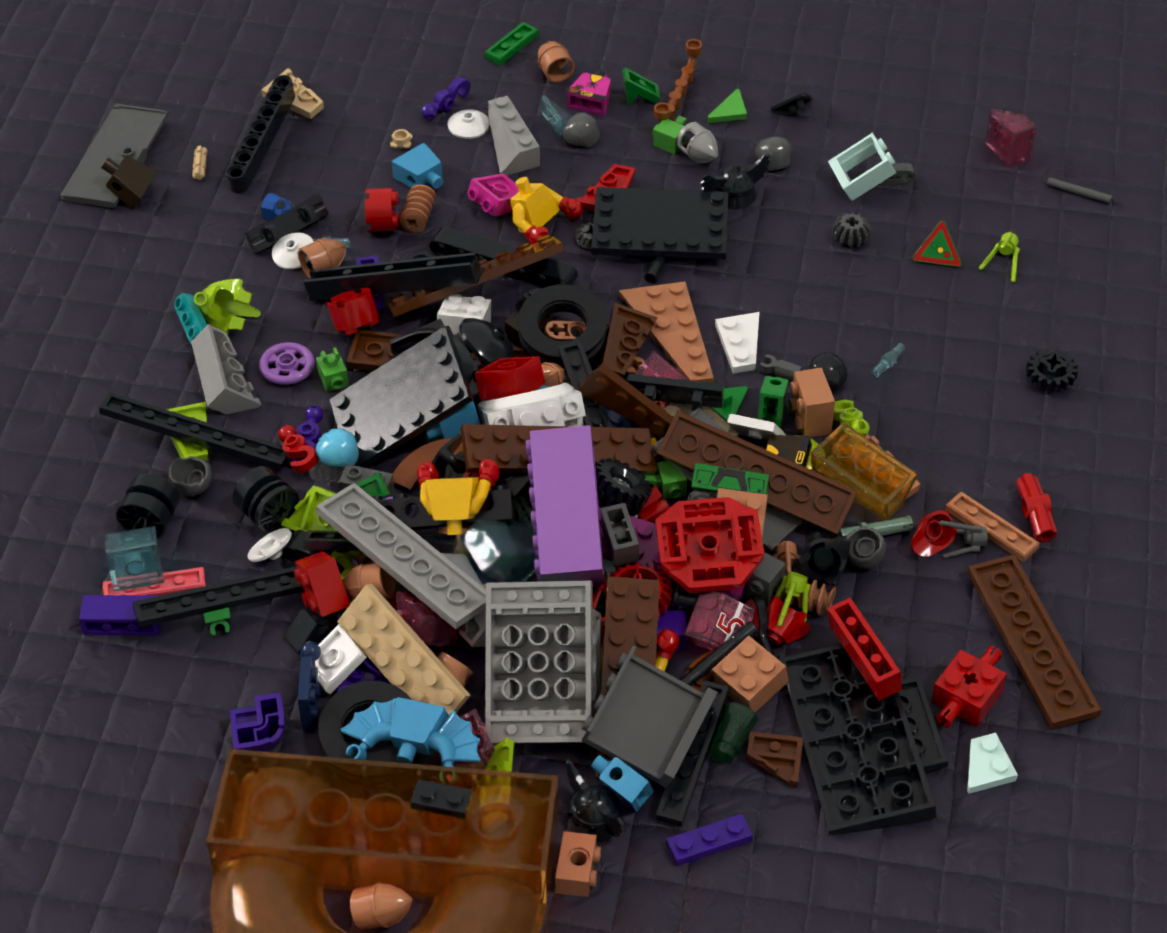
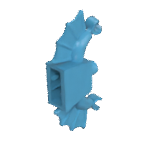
(413, 729)

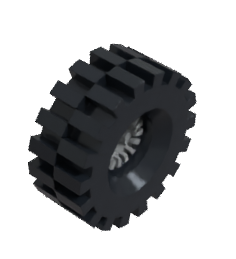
(621, 484)

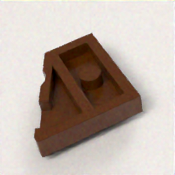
(776, 755)

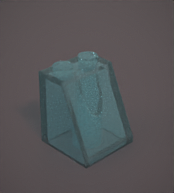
(502, 549)
(134, 558)

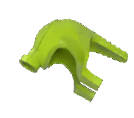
(223, 302)

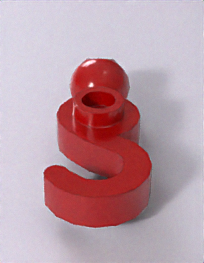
(296, 448)

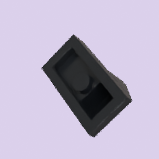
(309, 628)

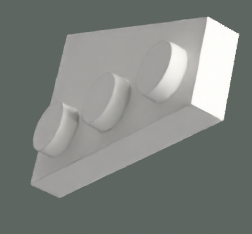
(739, 340)

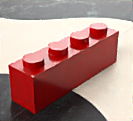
(865, 649)

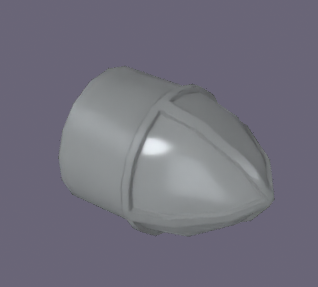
(702, 146)

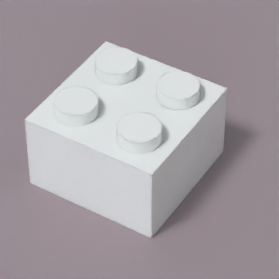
(457, 308)

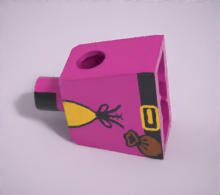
(590, 93)

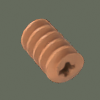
(417, 208)
(816, 598)

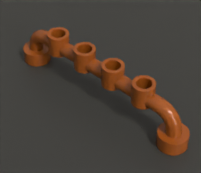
(666, 111)

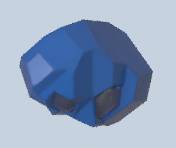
(274, 205)

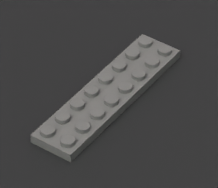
(404, 555)

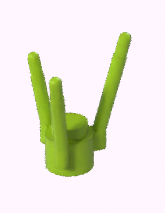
(1006, 246)
(795, 585)

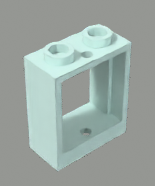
(855, 155)

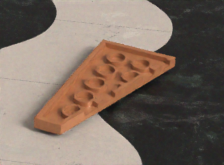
(675, 326)

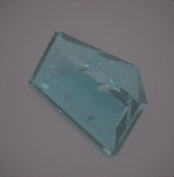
(554, 114)

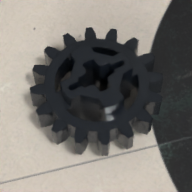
(1052, 370)

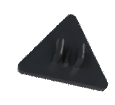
(790, 103)

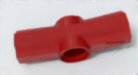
(1036, 507)

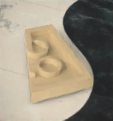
(305, 100)

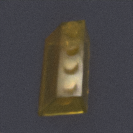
(861, 465)

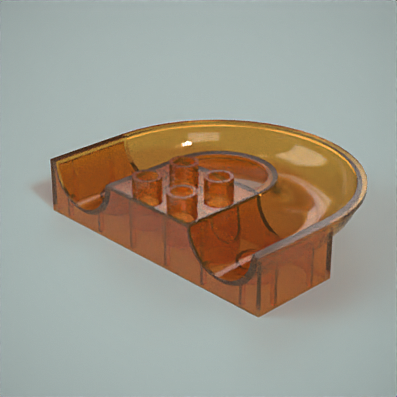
(323, 823)

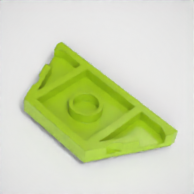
(305, 515)

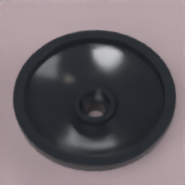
(486, 340)

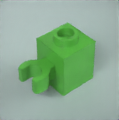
(666, 133)
(332, 371)
(668, 480)

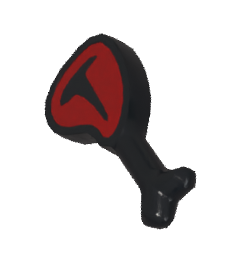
(760, 621)

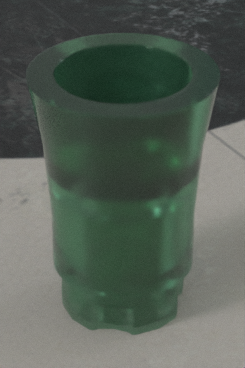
(732, 731)

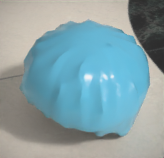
(337, 448)

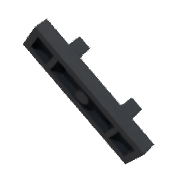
(286, 223)
(679, 391)

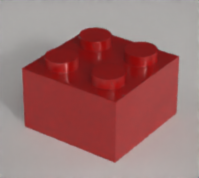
(509, 377)
(321, 584)

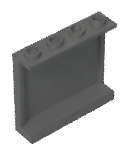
(647, 718)

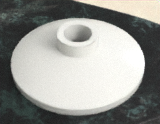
(468, 124)
(285, 250)
(270, 545)

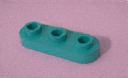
(189, 315)

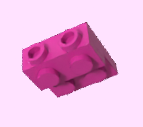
(493, 193)

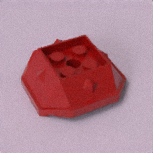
(716, 523)

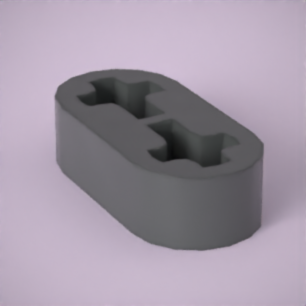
(900, 178)

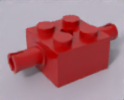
(969, 687)

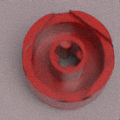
(381, 210)
(353, 310)

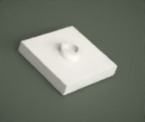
(753, 427)
(337, 659)

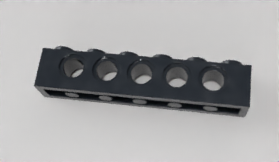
(502, 510)

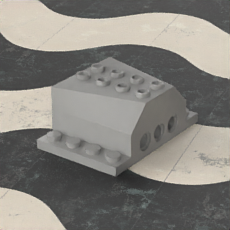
(541, 661)

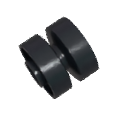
(148, 503)

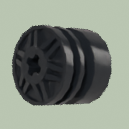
(265, 498)

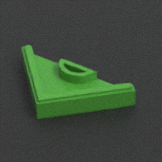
(729, 110)

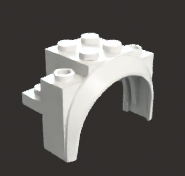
(544, 407)

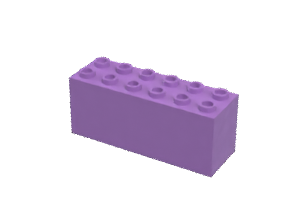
(565, 505)

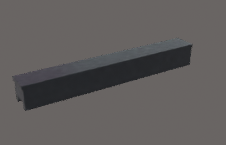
(395, 276)

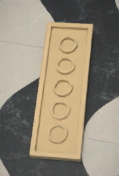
(400, 651)

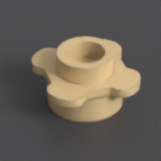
(401, 139)

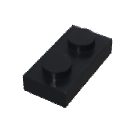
(441, 799)

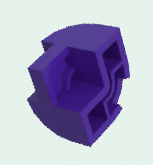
(260, 725)

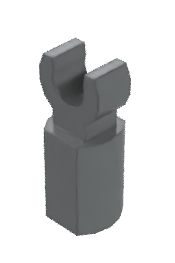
(779, 368)

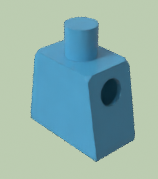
(418, 168)
(452, 424)

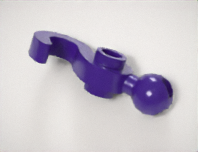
(445, 98)
(310, 429)

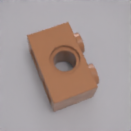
(572, 878)

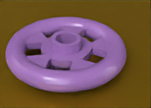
(286, 363)

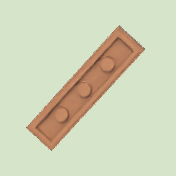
(998, 529)

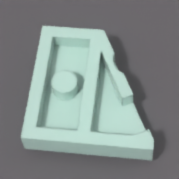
(988, 764)

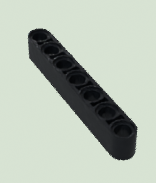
(260, 134)
(541, 273)

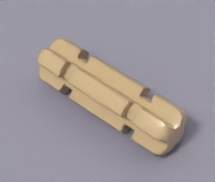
(199, 163)

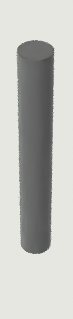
(1099, 196)

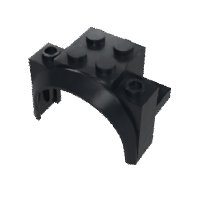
(470, 366)

